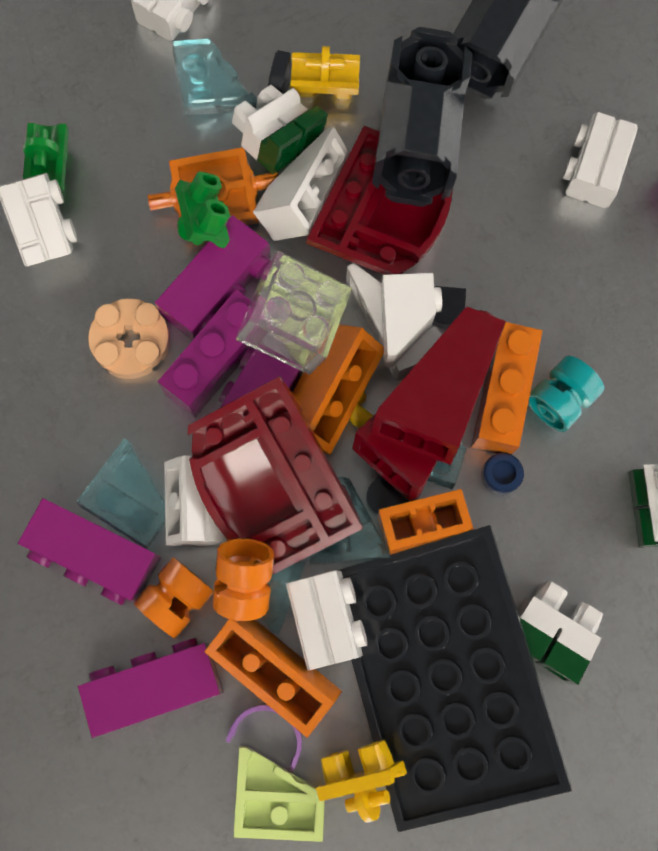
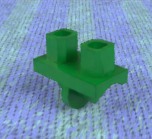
(46, 151)
(201, 211)

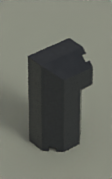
(502, 40)
(422, 117)

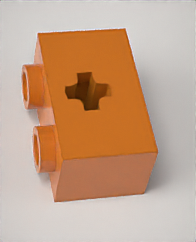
(424, 521)

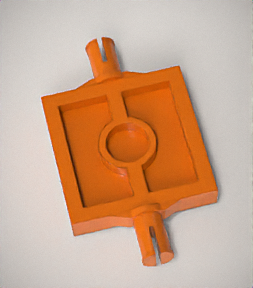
(236, 177)

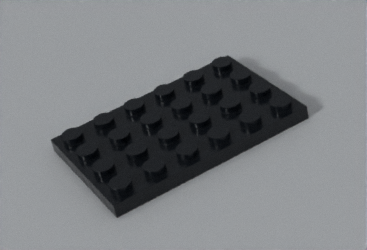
(452, 682)

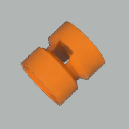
(242, 579)
(162, 608)

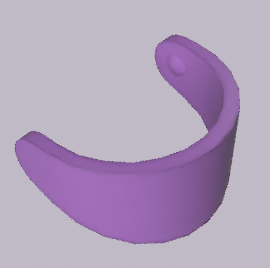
(264, 707)

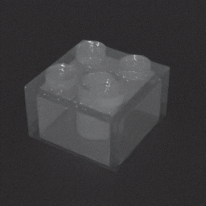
(294, 313)

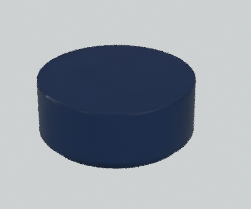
(502, 473)

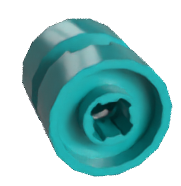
(570, 388)

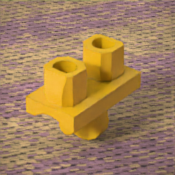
(325, 74)
(377, 772)

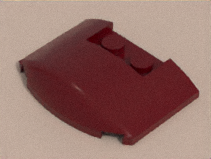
(366, 225)
(269, 476)

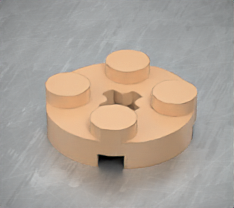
(117, 318)

